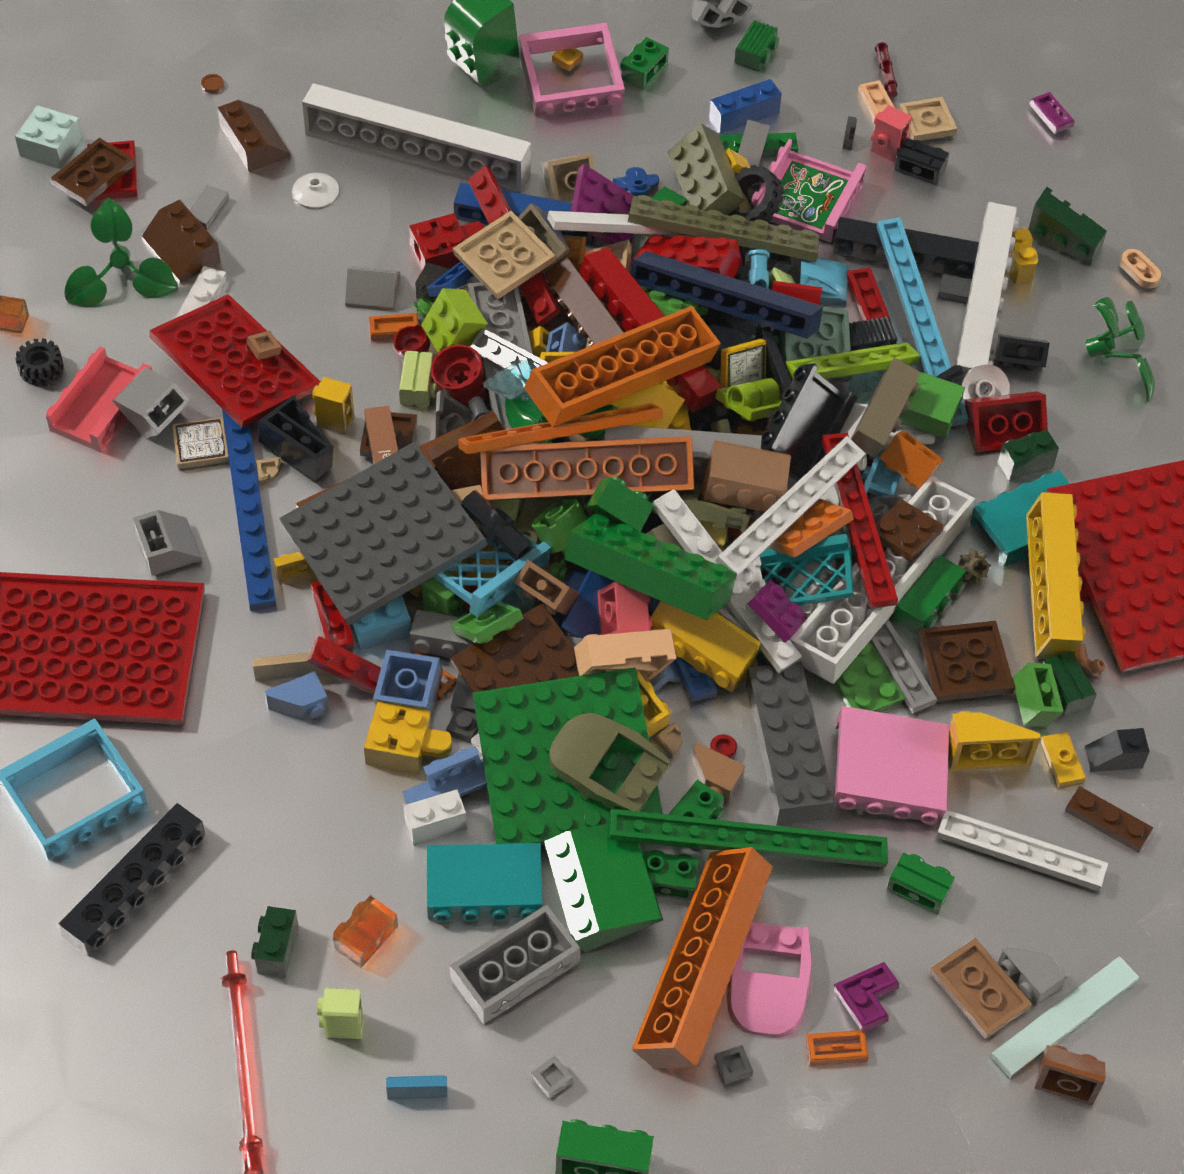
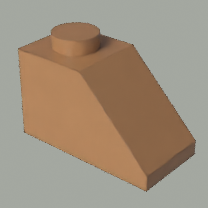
(717, 771)

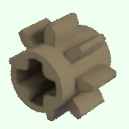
(975, 565)

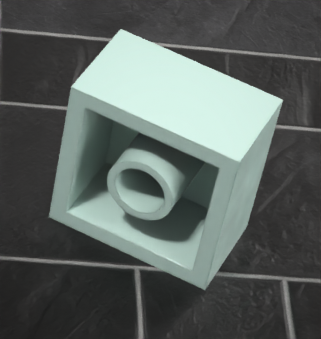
(49, 136)

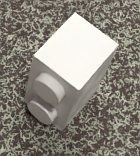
(435, 817)

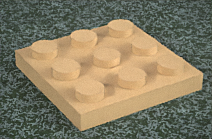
(504, 254)

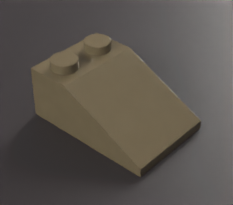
(537, 222)

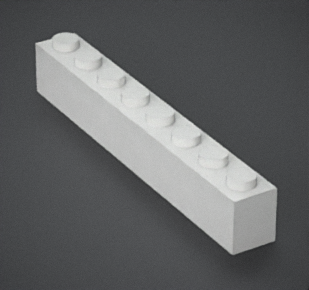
(987, 285)

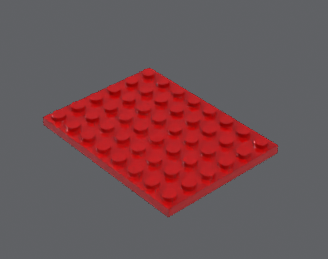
(1134, 560)
(97, 647)

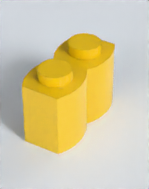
(1023, 257)

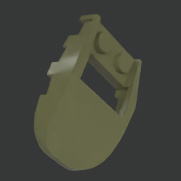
(705, 510)
(583, 745)

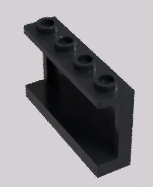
(729, 331)
(806, 413)

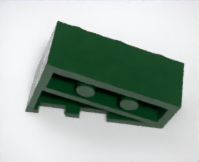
(1064, 229)

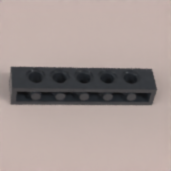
(136, 863)

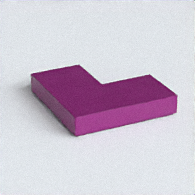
(861, 992)

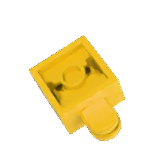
(402, 737)

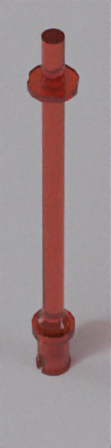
(250, 1143)

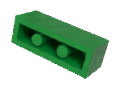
(930, 595)

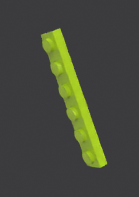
(858, 361)

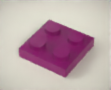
(777, 610)

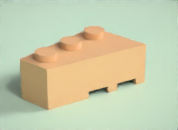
(645, 650)

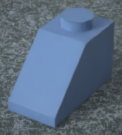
(298, 698)

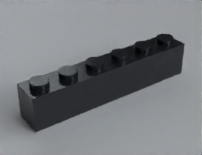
(930, 250)

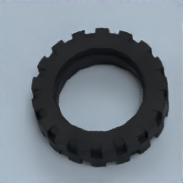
(772, 197)

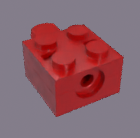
(435, 239)

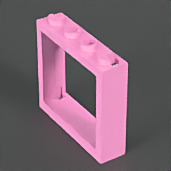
(568, 39)

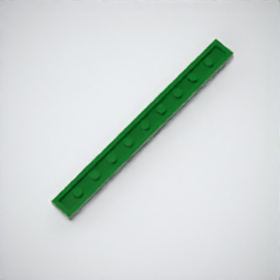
(765, 839)

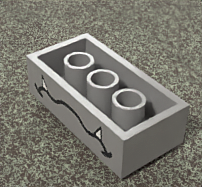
(515, 964)

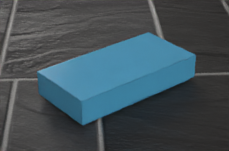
(416, 1087)

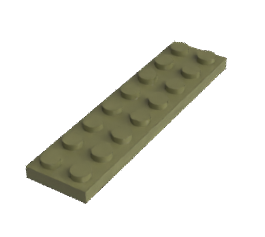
(714, 224)

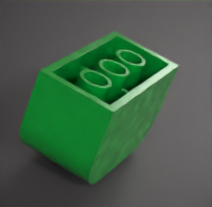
(482, 38)

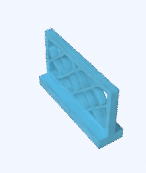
(492, 590)

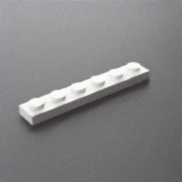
(1022, 850)

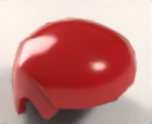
(411, 339)

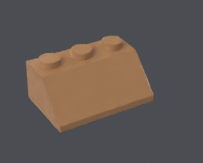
(745, 476)

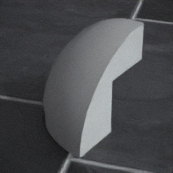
(719, 12)

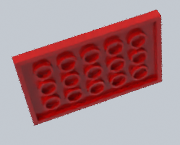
(215, 355)

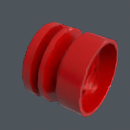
(459, 373)

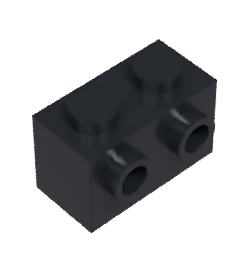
(1021, 350)

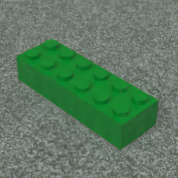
(651, 566)

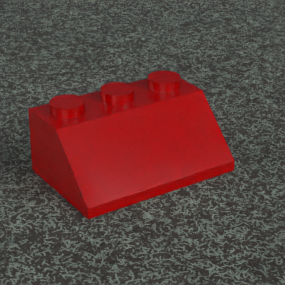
(1004, 418)

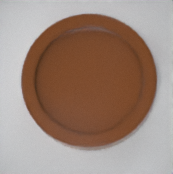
(212, 83)

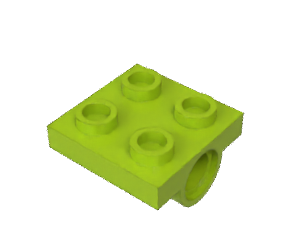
(751, 399)

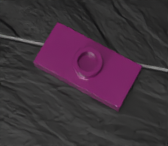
(1052, 112)

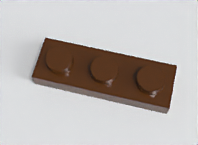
(1109, 819)

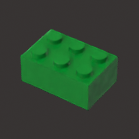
(602, 1150)

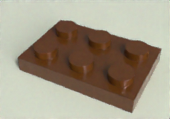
(92, 171)

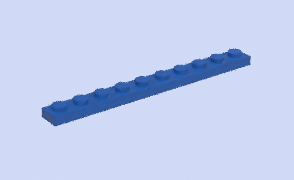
(249, 515)

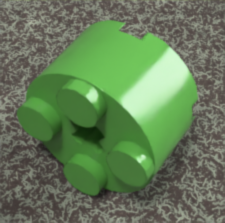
(555, 523)

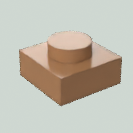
(263, 345)

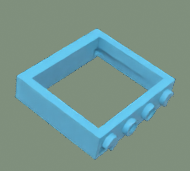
(54, 755)

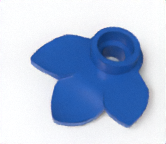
(637, 181)

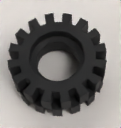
(41, 372)

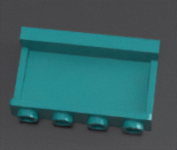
(1006, 516)
(483, 881)

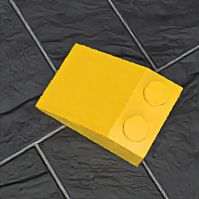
(989, 742)

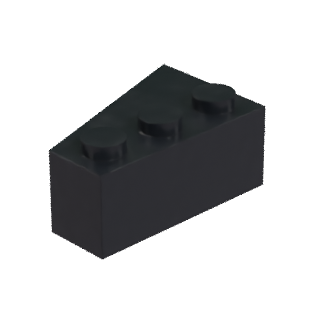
(296, 439)

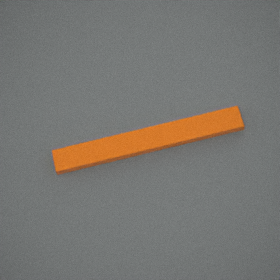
(545, 431)

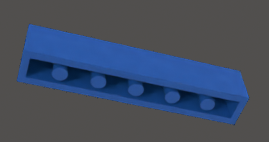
(468, 208)

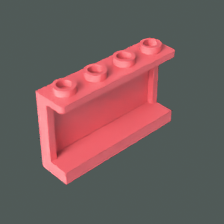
(86, 406)

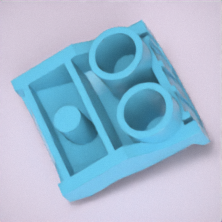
(829, 276)

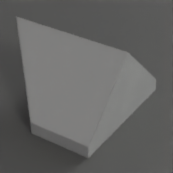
(450, 414)

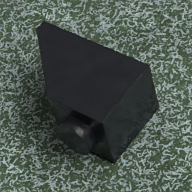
(1118, 751)

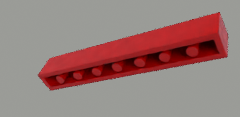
(635, 308)

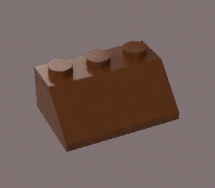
(251, 134)
(181, 241)

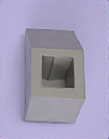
(1032, 972)

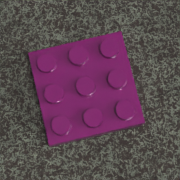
(600, 195)

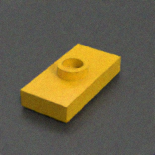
(1062, 759)

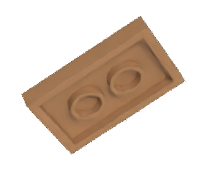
(980, 988)

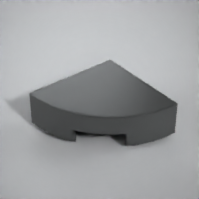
(849, 133)

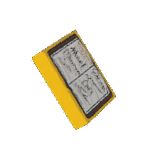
(743, 363)

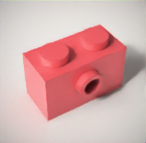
(890, 132)

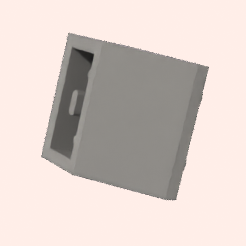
(150, 402)
(166, 541)

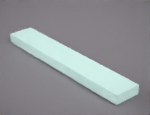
(1064, 1017)

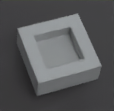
(552, 1077)

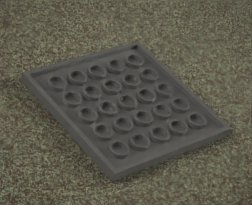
(382, 532)

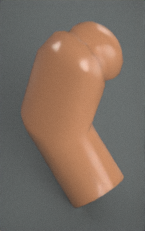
(1090, 667)

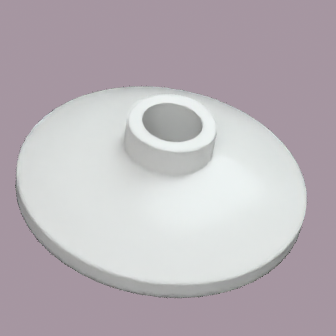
(315, 190)
(990, 376)

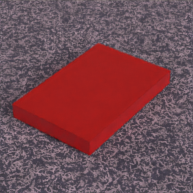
(127, 184)

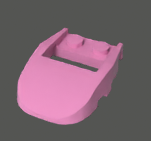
(771, 1002)

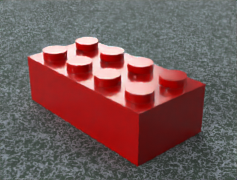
(712, 254)

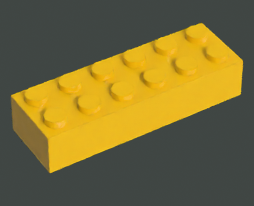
(1054, 575)

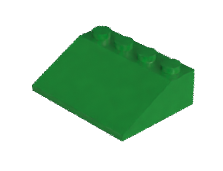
(602, 885)

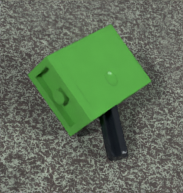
(935, 402)

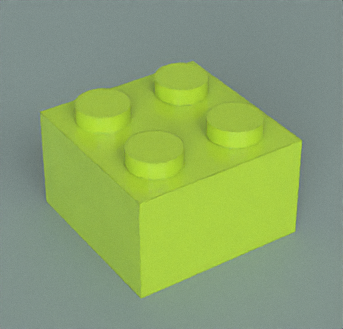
(453, 319)

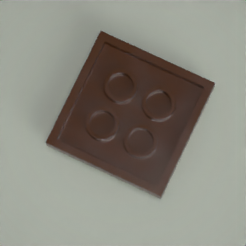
(965, 661)

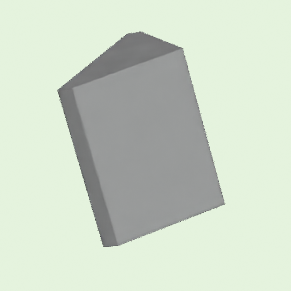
(371, 288)

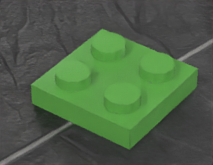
(483, 628)

